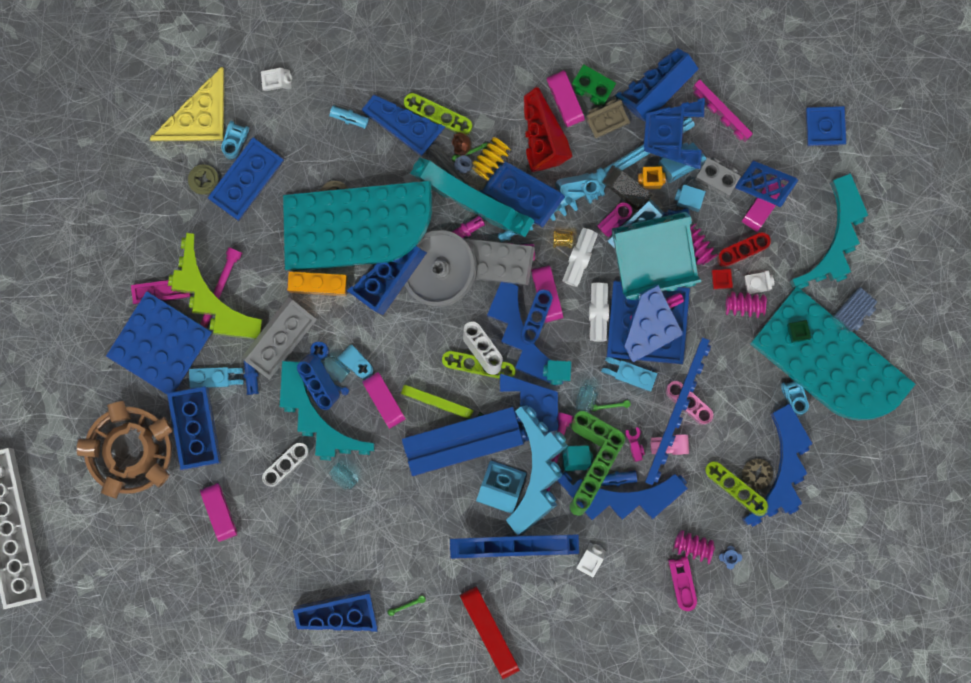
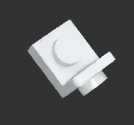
(276, 79)
(759, 282)
(591, 559)

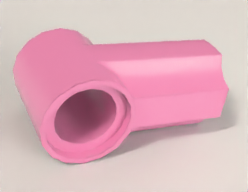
(679, 447)

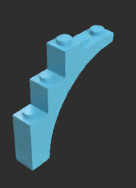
(544, 472)

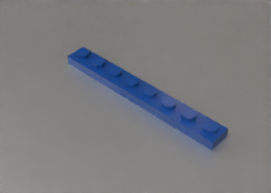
(675, 419)

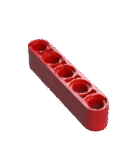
(489, 632)

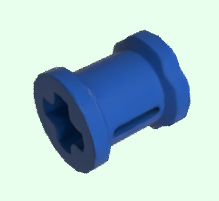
(320, 345)

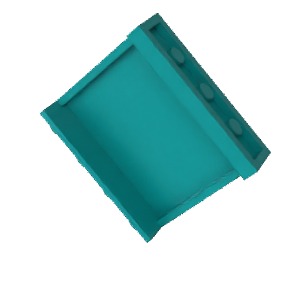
(655, 253)

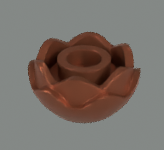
(461, 143)

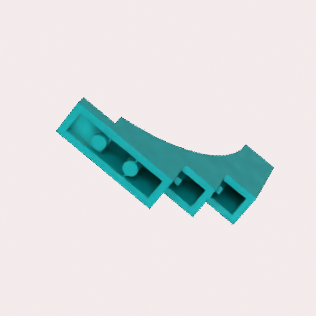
(471, 199)

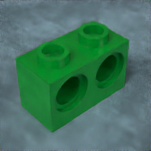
(596, 81)

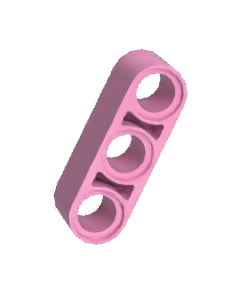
(698, 404)

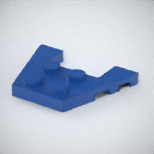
(665, 133)
(540, 399)

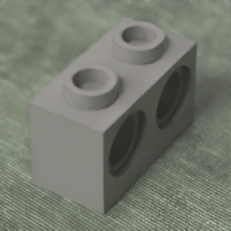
(715, 182)

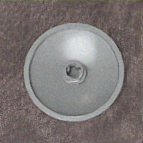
(444, 271)

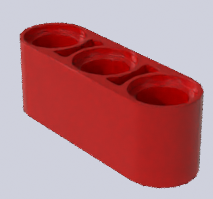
(750, 243)

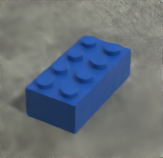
(194, 428)

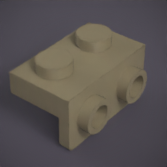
(607, 119)

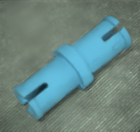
(349, 117)

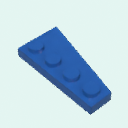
(409, 128)

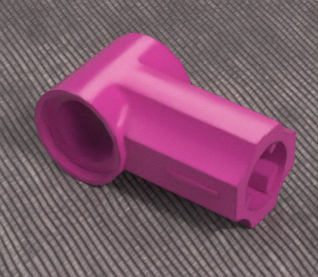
(614, 220)

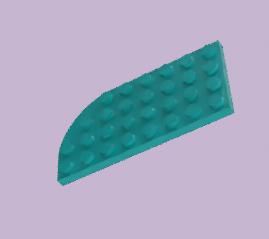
(354, 225)
(833, 363)

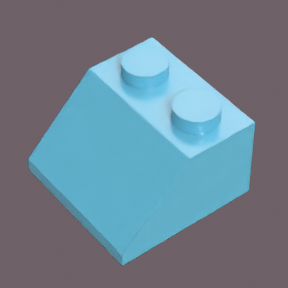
(675, 170)
(501, 487)

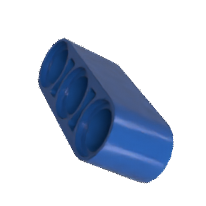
(536, 307)
(318, 381)

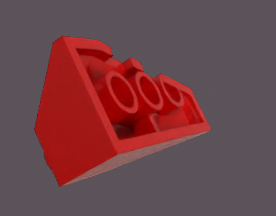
(545, 137)

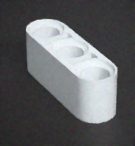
(482, 356)
(277, 469)

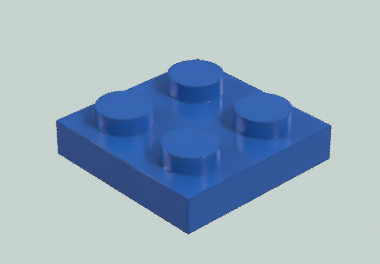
(825, 126)

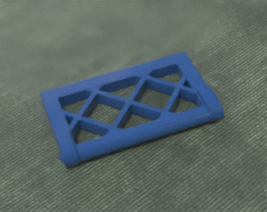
(784, 191)

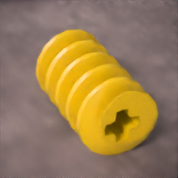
(490, 158)

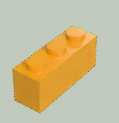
(317, 283)

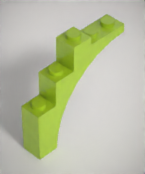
(189, 280)

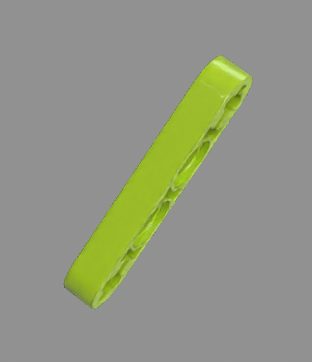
(439, 111)
(477, 369)
(437, 402)
(735, 490)

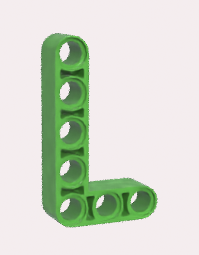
(599, 463)

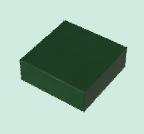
(799, 331)

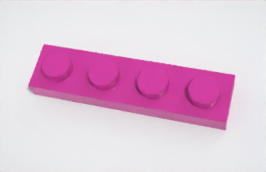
(716, 106)

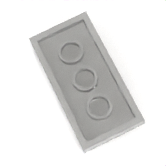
(502, 261)
(279, 338)

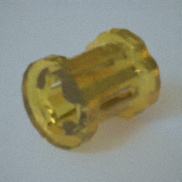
(562, 239)

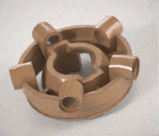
(154, 472)

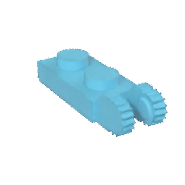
(631, 374)
(213, 377)

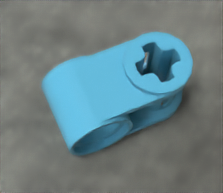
(236, 137)
(354, 360)
(795, 395)

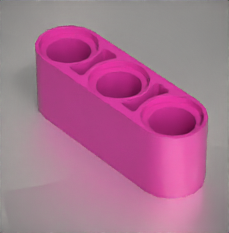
(565, 98)
(760, 209)
(544, 280)
(383, 400)
(218, 512)

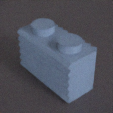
(855, 309)

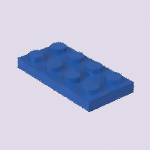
(245, 179)
(524, 193)

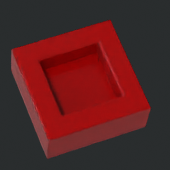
(722, 279)

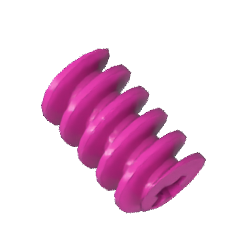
(700, 248)
(746, 304)
(694, 546)

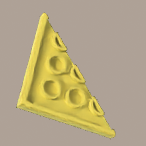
(199, 117)

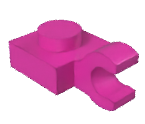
(636, 449)

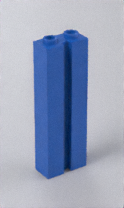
(463, 441)

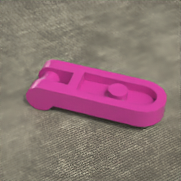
(683, 584)

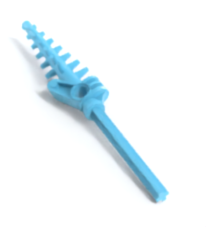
(575, 186)

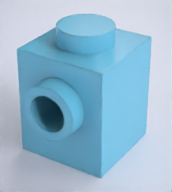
(689, 198)

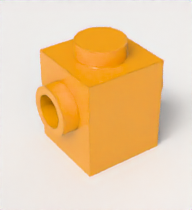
(651, 177)

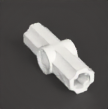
(580, 257)
(598, 312)

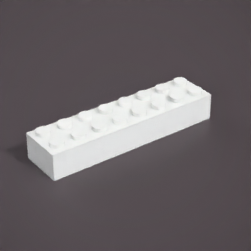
(19, 565)

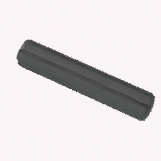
(446, 163)

